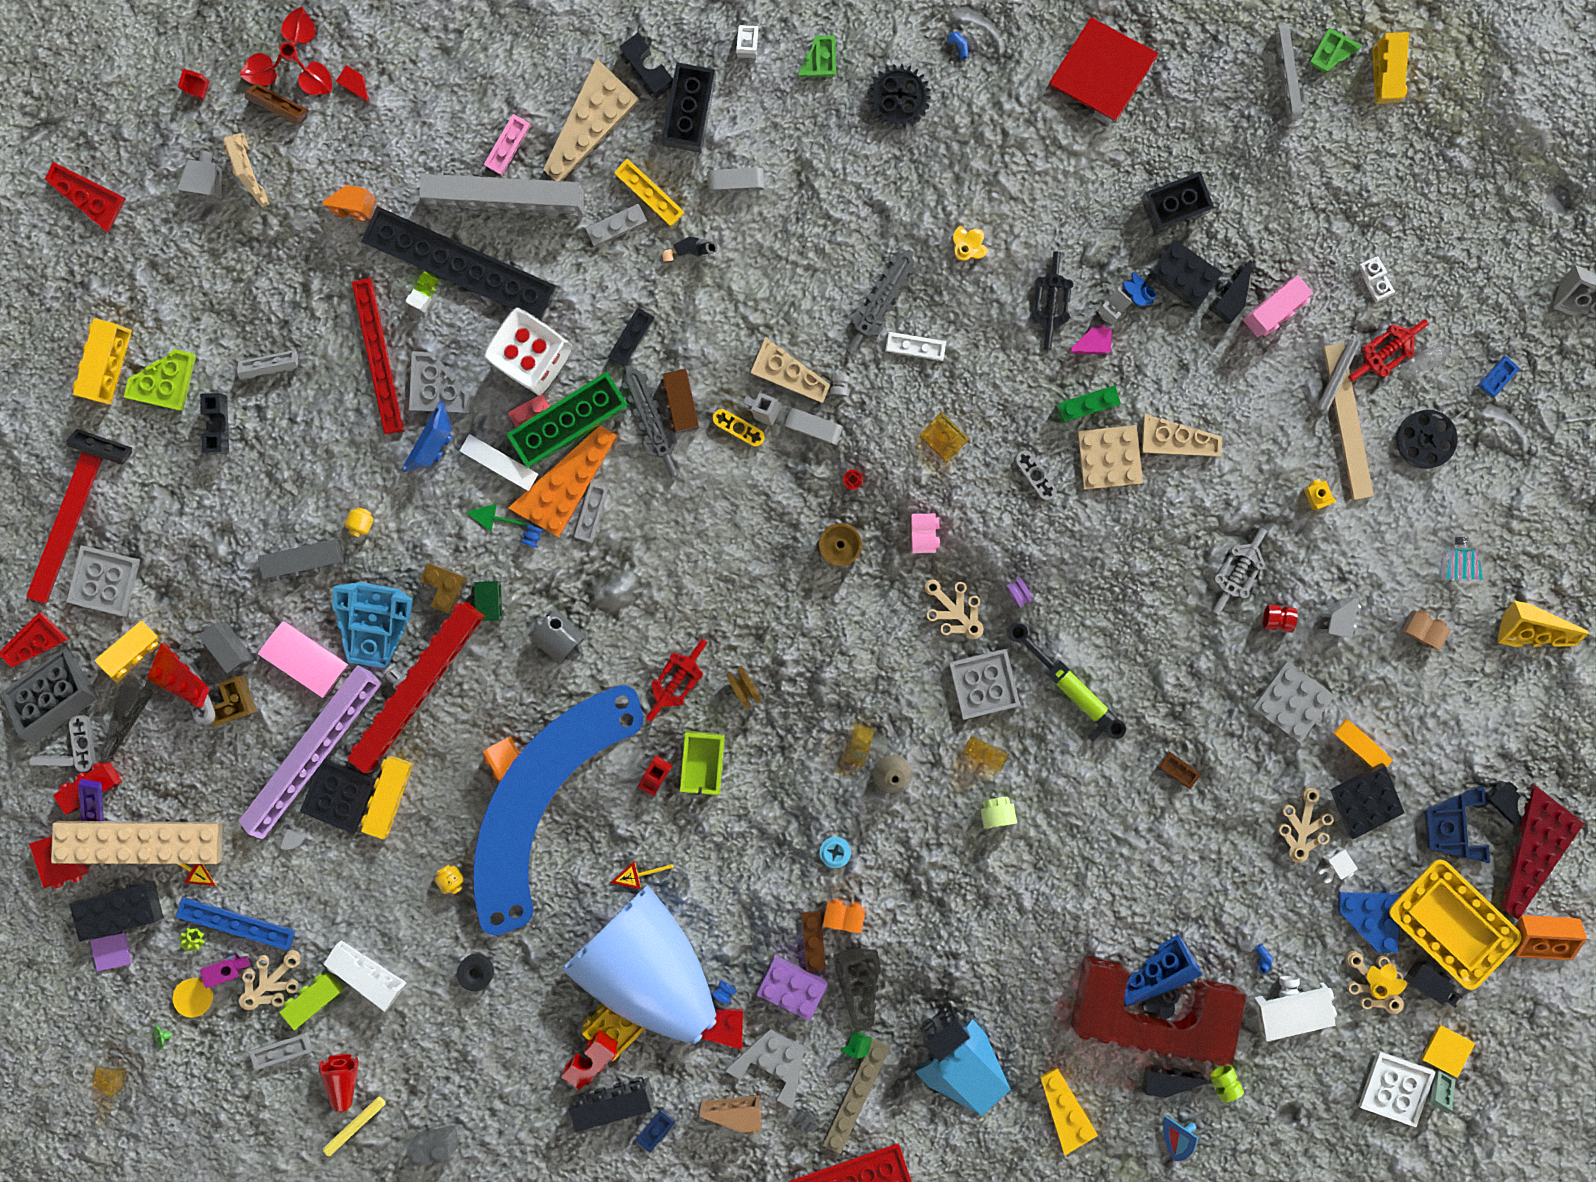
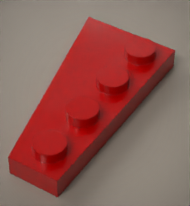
(93, 199)

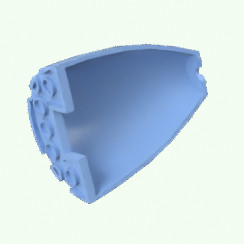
(646, 971)

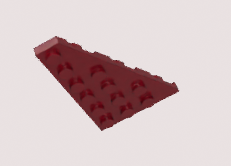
(1545, 836)

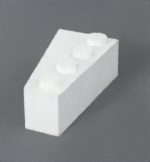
(364, 975)

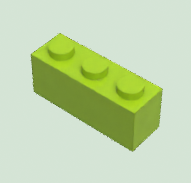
(311, 999)

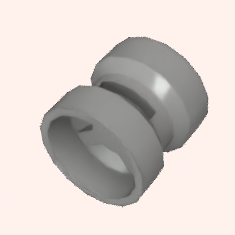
(842, 381)

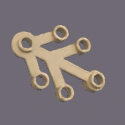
(956, 611)
(1304, 827)
(268, 983)
(1384, 1003)

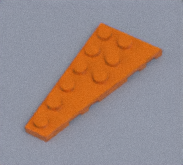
(560, 490)

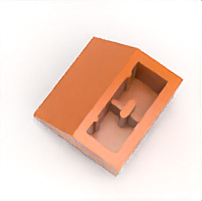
(351, 202)
(501, 757)

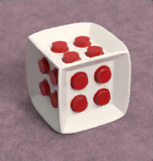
(528, 351)

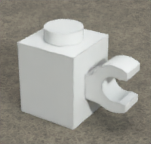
(1338, 864)

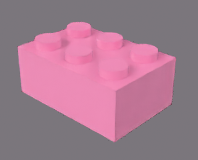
(1278, 307)

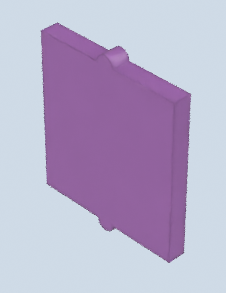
(110, 951)

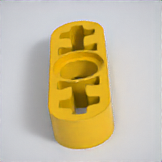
(728, 416)

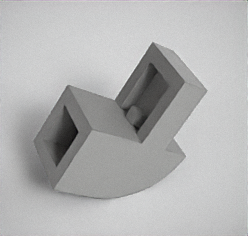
(1115, 305)

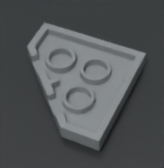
(434, 383)

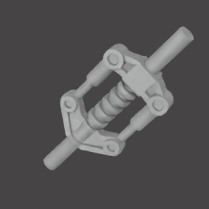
(1230, 588)

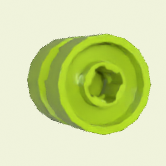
(1227, 1086)

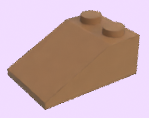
(735, 1113)

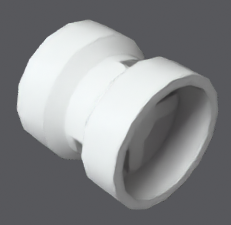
(1288, 985)

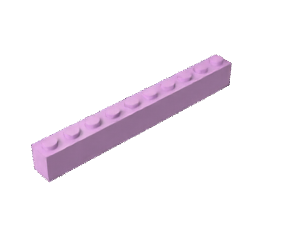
(309, 752)

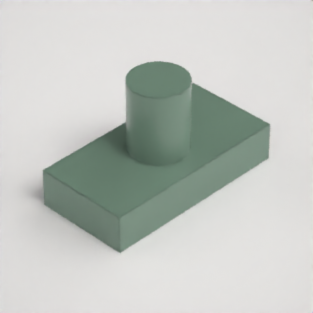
(1442, 1092)

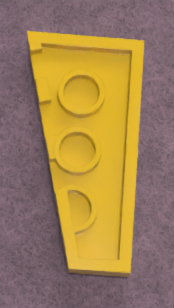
(1069, 1118)

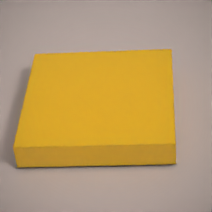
(1447, 1050)

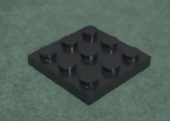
(338, 795)
(1367, 801)

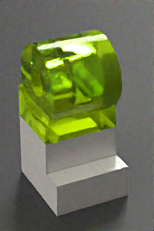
(423, 292)

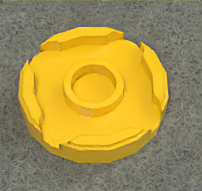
(192, 998)

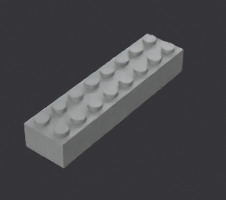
(502, 194)

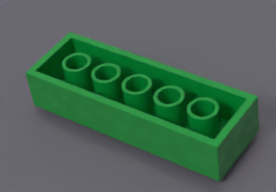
(568, 420)

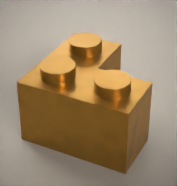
(449, 586)
(237, 701)

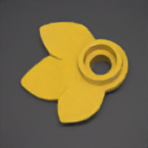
(969, 241)
(1387, 979)

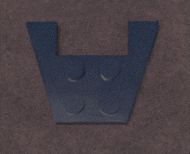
(1448, 826)

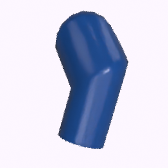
(961, 42)
(1265, 959)

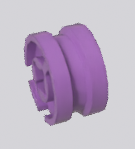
(1019, 592)

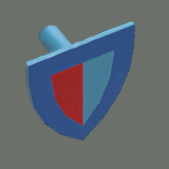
(1179, 1140)

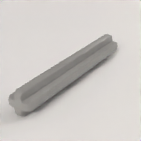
(1338, 375)

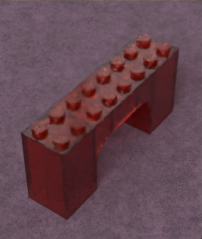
(1205, 1033)

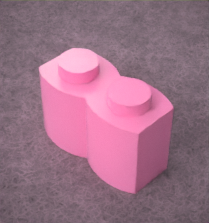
(924, 533)

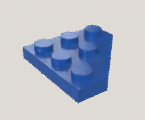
(1371, 918)

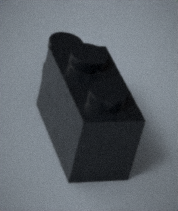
(1432, 984)

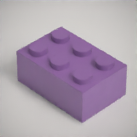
(792, 987)

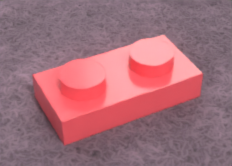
(528, 410)

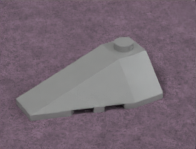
(1577, 293)

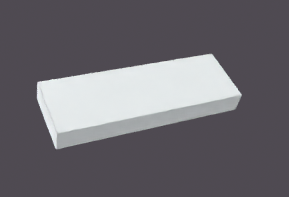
(915, 346)

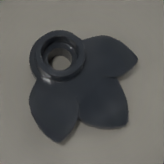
(1162, 1004)

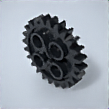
(900, 79)

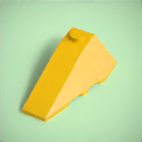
(1531, 625)

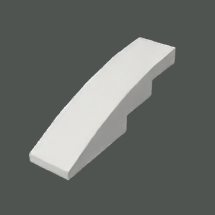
(499, 462)

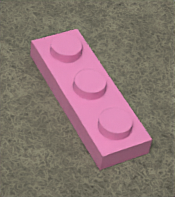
(507, 144)

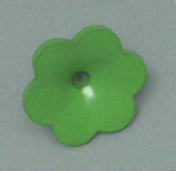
(161, 1036)

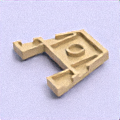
(236, 149)

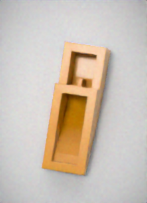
(1361, 745)

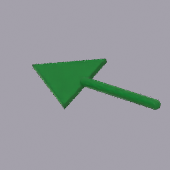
(486, 517)

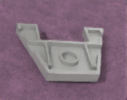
(777, 1056)

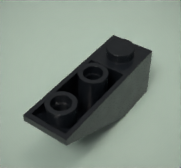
(1234, 297)
(1165, 1082)

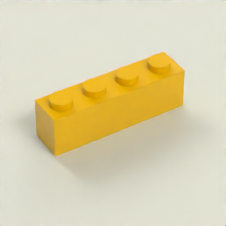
(387, 797)

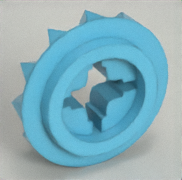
(839, 860)

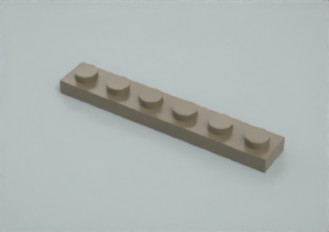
(856, 1096)

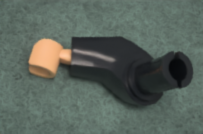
(695, 246)

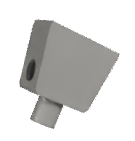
(202, 178)

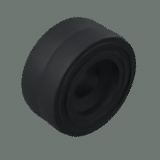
(480, 962)

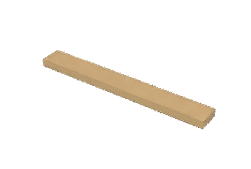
(1349, 428)

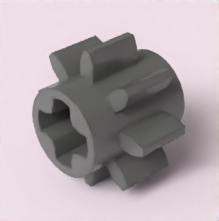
(806, 1121)

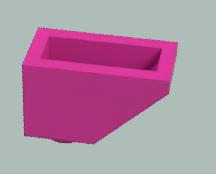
(1095, 342)

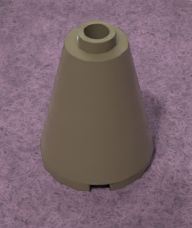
(892, 766)

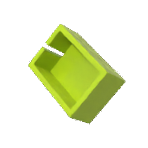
(702, 762)

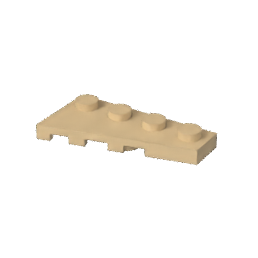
(783, 370)
(1166, 437)

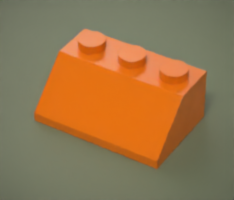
(1549, 937)

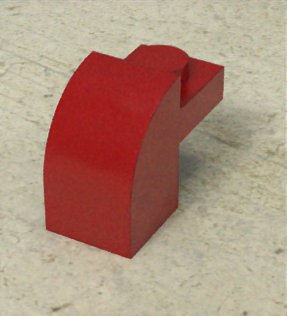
(654, 775)

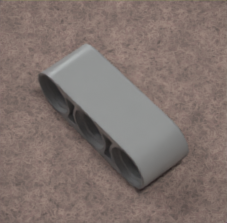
(735, 180)
(813, 426)

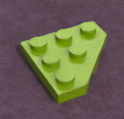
(163, 381)

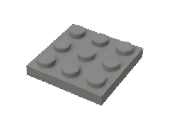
(103, 580)
(984, 684)
(1293, 701)

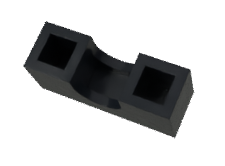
(656, 80)
(216, 437)

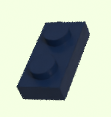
(655, 1130)

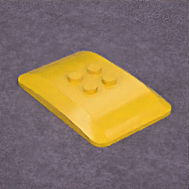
(1455, 924)

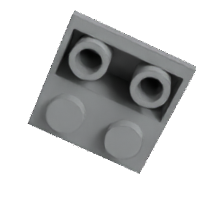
(1340, 618)

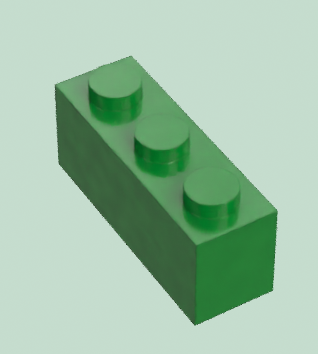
(1088, 404)

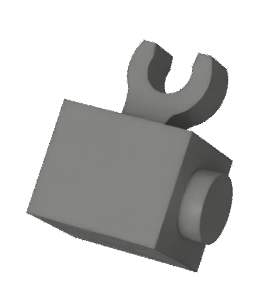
(763, 408)

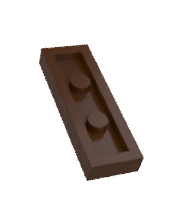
(276, 103)
(813, 940)

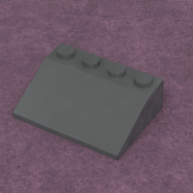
(48, 696)

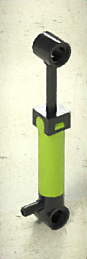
(1073, 688)

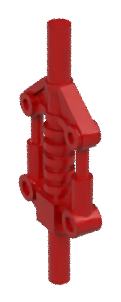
(1374, 361)
(664, 696)

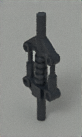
(1054, 280)

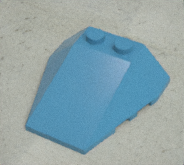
(371, 621)
(968, 1074)

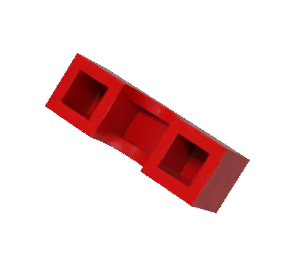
(68, 794)
(581, 1070)

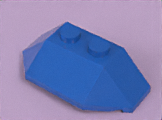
(431, 440)

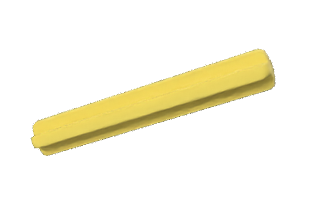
(354, 1126)

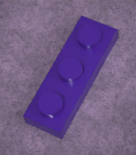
(91, 800)

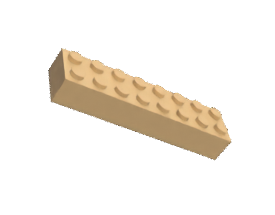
(137, 842)

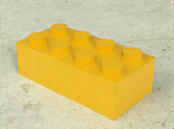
(101, 361)

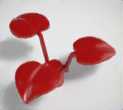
(295, 27)

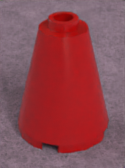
(339, 1080)

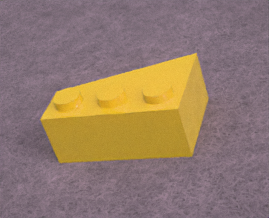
(1390, 67)
(128, 651)

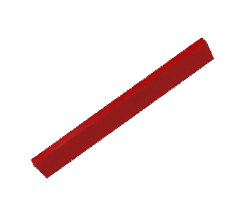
(378, 356)
(64, 527)

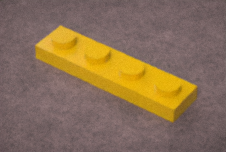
(649, 192)

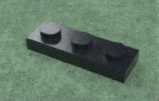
(631, 337)
(99, 446)

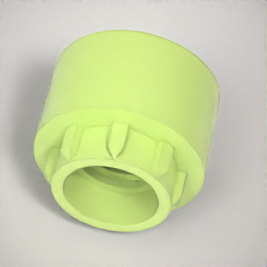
(998, 813)

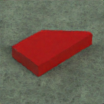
(353, 82)

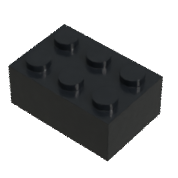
(1177, 202)
(1185, 274)
(944, 1032)

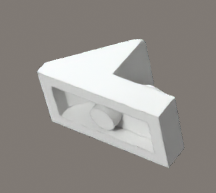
(747, 41)

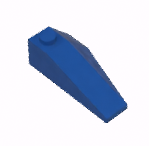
(1164, 971)

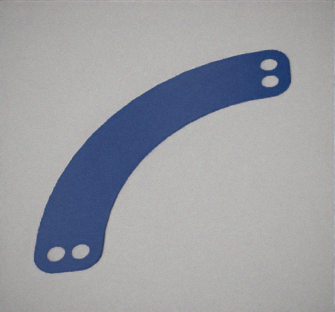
(525, 791)

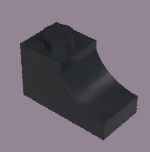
(1504, 799)

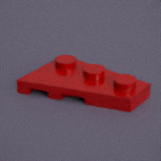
(32, 640)

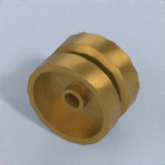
(848, 536)

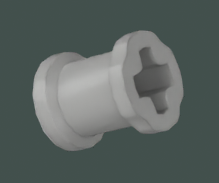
(392, 669)

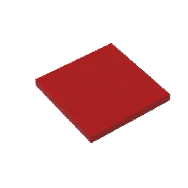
(1103, 69)

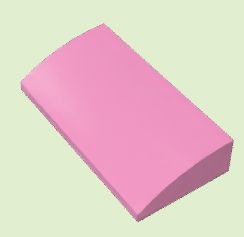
(303, 659)

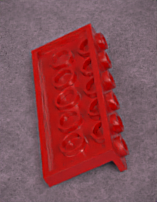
(876, 1166)

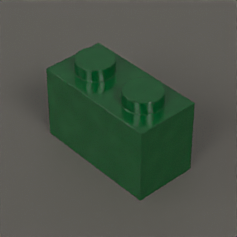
(488, 599)

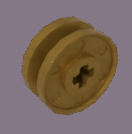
(744, 687)

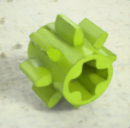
(191, 940)

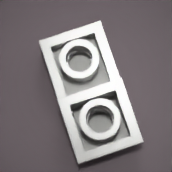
(1376, 280)

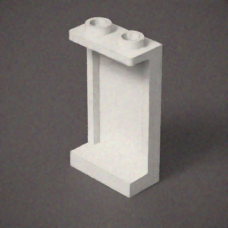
(1296, 1013)

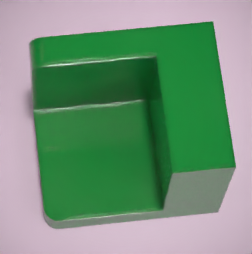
(858, 1045)

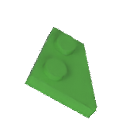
(1333, 50)
(820, 58)

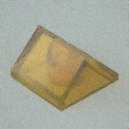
(944, 437)

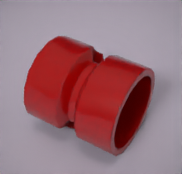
(1283, 618)

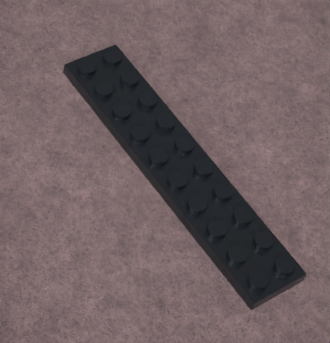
(458, 263)

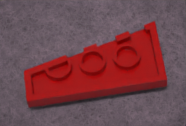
(176, 677)
(727, 1029)

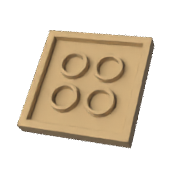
(1110, 457)

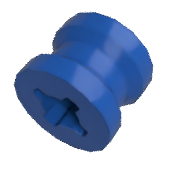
(724, 992)

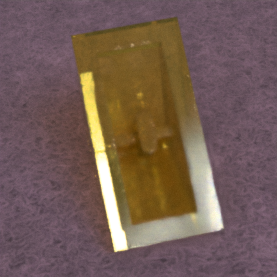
(859, 745)
(109, 1080)

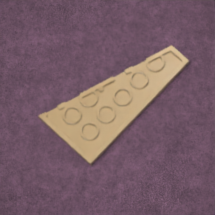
(595, 113)

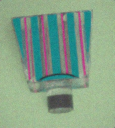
(1460, 562)

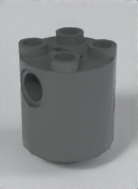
(558, 637)

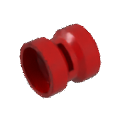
(852, 479)

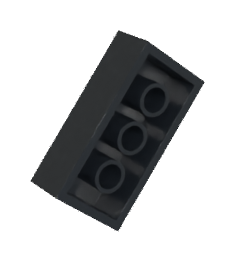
(689, 107)
(116, 911)
(611, 1104)

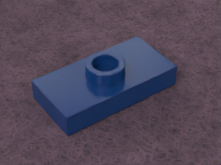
(1498, 376)

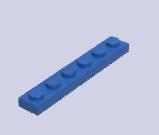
(235, 923)

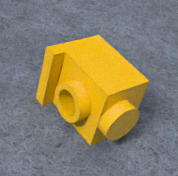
(1314, 499)

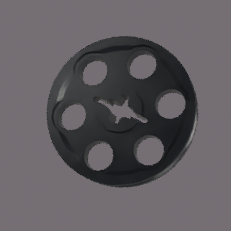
(1435, 439)

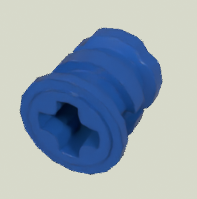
(531, 536)

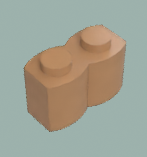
(1426, 630)

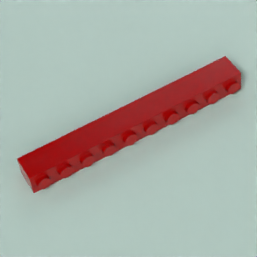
(415, 687)

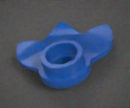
(1139, 291)

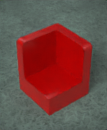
(193, 83)

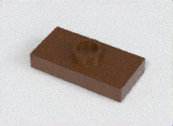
(1179, 770)

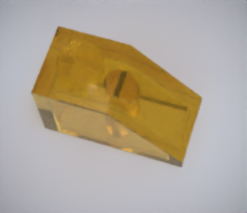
(985, 753)

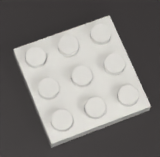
(1396, 1088)

